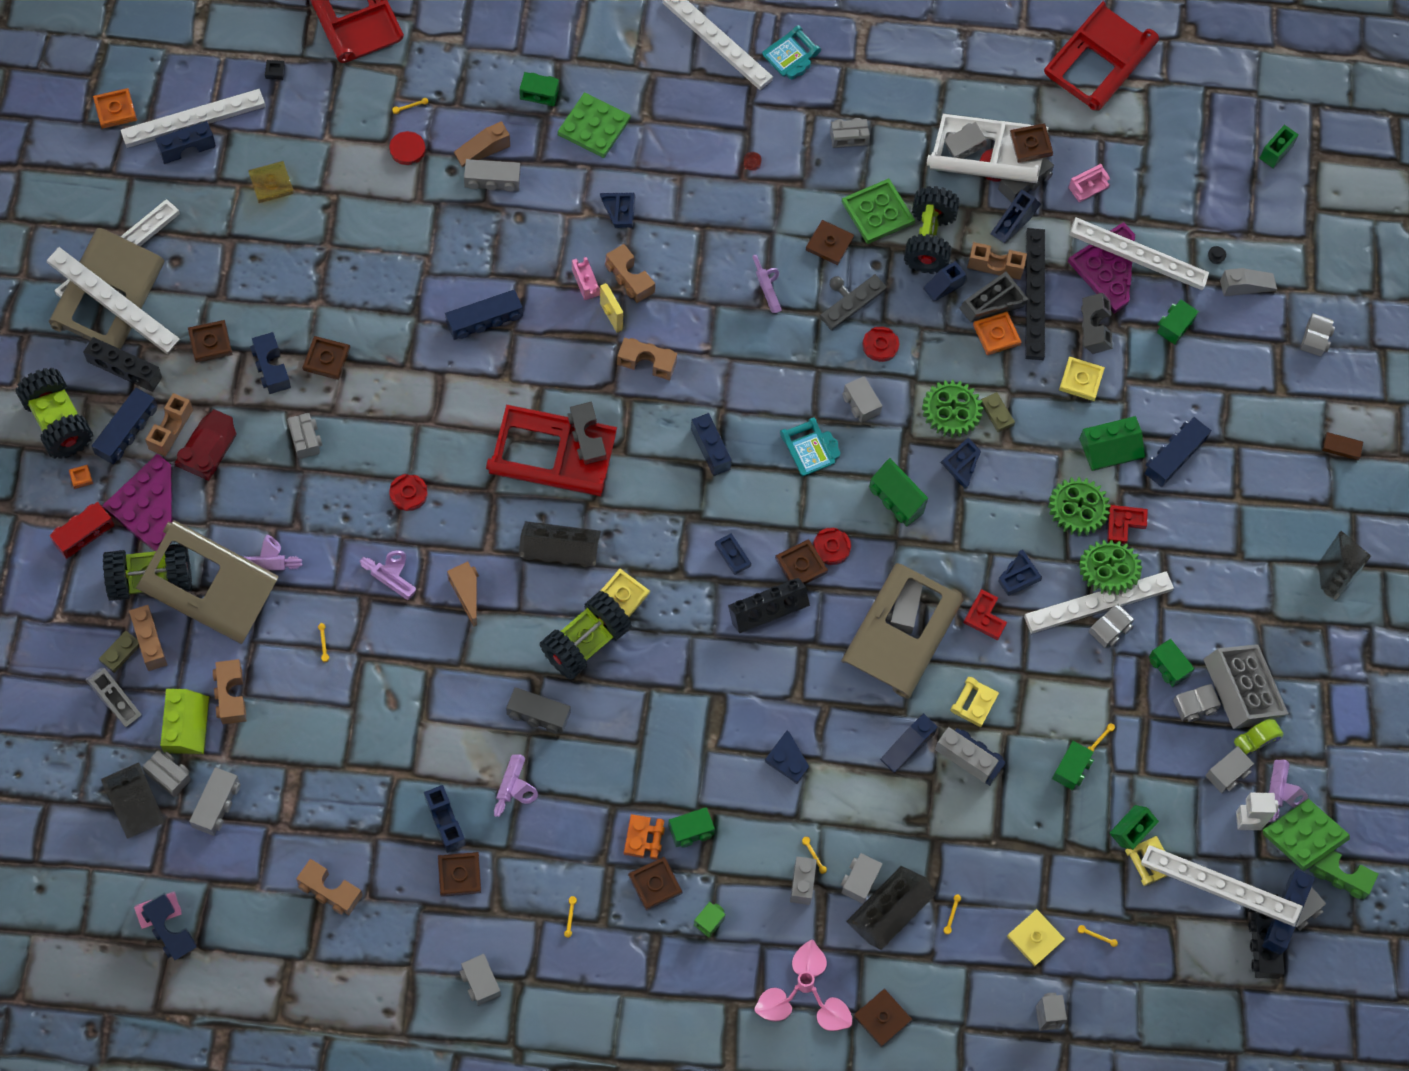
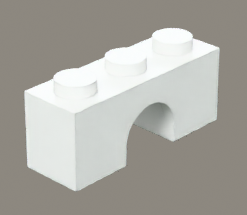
(1257, 811)

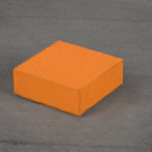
(80, 476)

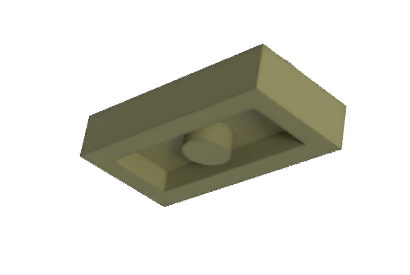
(997, 412)
(119, 651)

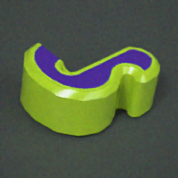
(1259, 736)

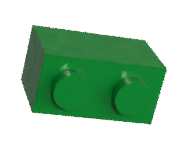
(539, 89)
(1278, 146)
(1177, 322)
(1171, 663)
(1072, 766)
(691, 827)
(1134, 827)

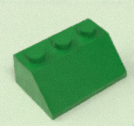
(1113, 443)
(898, 493)

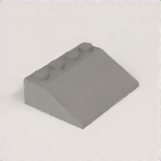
(1245, 685)

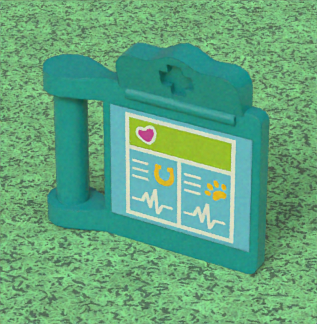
(789, 56)
(813, 450)

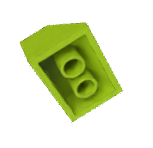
(184, 722)

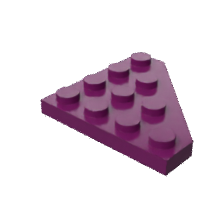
(1106, 271)
(145, 502)

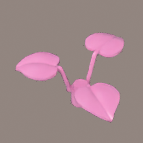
(807, 963)

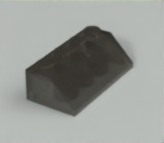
(559, 544)
(1341, 565)
(891, 907)

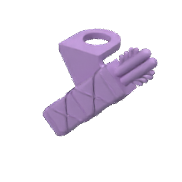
(766, 285)
(271, 560)
(390, 573)
(512, 786)
(1283, 790)

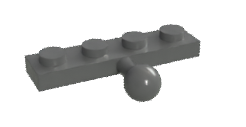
(851, 301)

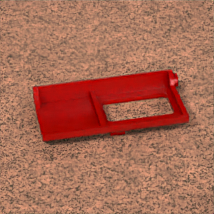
(359, 31)
(1112, 40)
(568, 470)

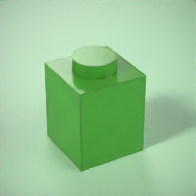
(709, 919)

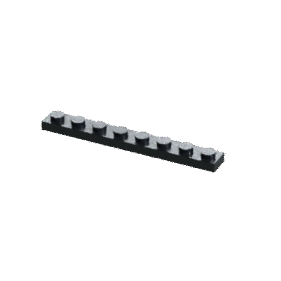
(1036, 294)

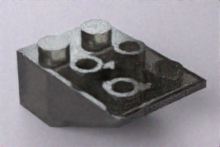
(133, 800)

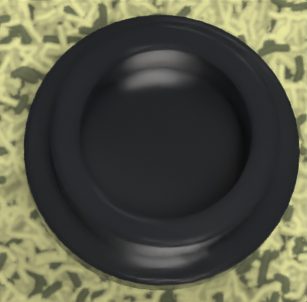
(1217, 254)

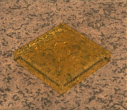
(271, 182)

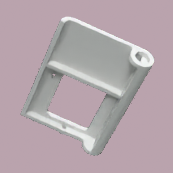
(1003, 159)

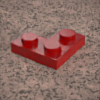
(1122, 518)
(980, 617)

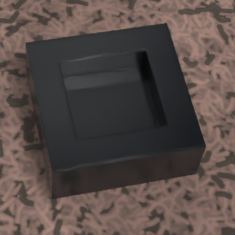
(274, 69)

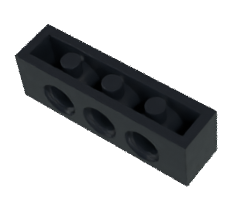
(122, 364)
(769, 605)
(1262, 967)

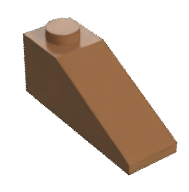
(484, 144)
(464, 582)

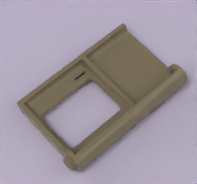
(123, 268)
(233, 596)
(891, 653)

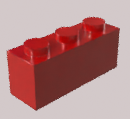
(81, 530)

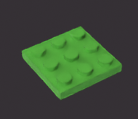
(594, 125)
(878, 211)
(1306, 834)

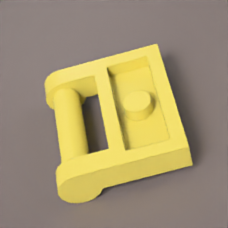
(980, 705)
(1146, 879)

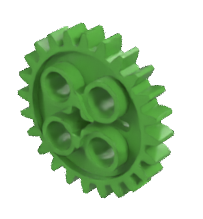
(952, 423)
(1082, 491)
(1110, 567)

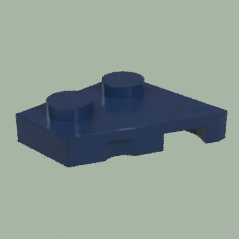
(620, 208)
(962, 462)
(1019, 575)
(788, 758)

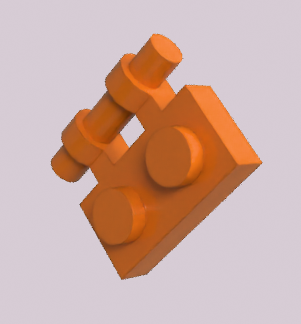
(637, 834)

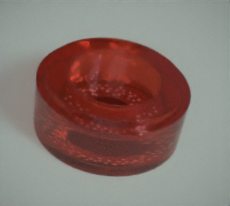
(752, 161)

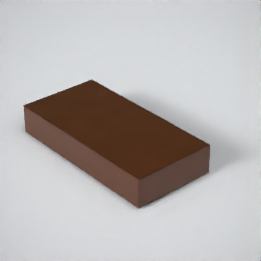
(1342, 446)

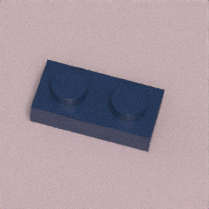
(733, 554)

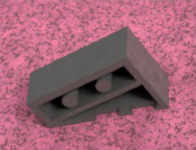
(994, 298)

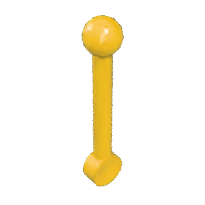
(396, 110)
(325, 658)
(1110, 728)
(806, 841)
(572, 901)
(947, 929)
(1082, 929)

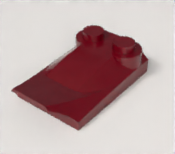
(207, 445)

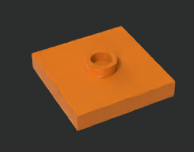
(114, 108)
(997, 333)

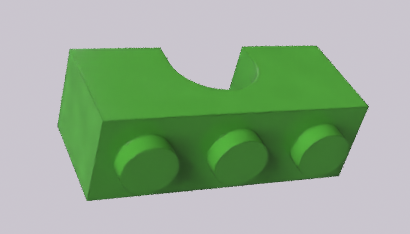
(1358, 883)

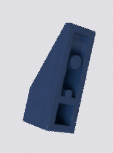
(1016, 216)
(909, 743)

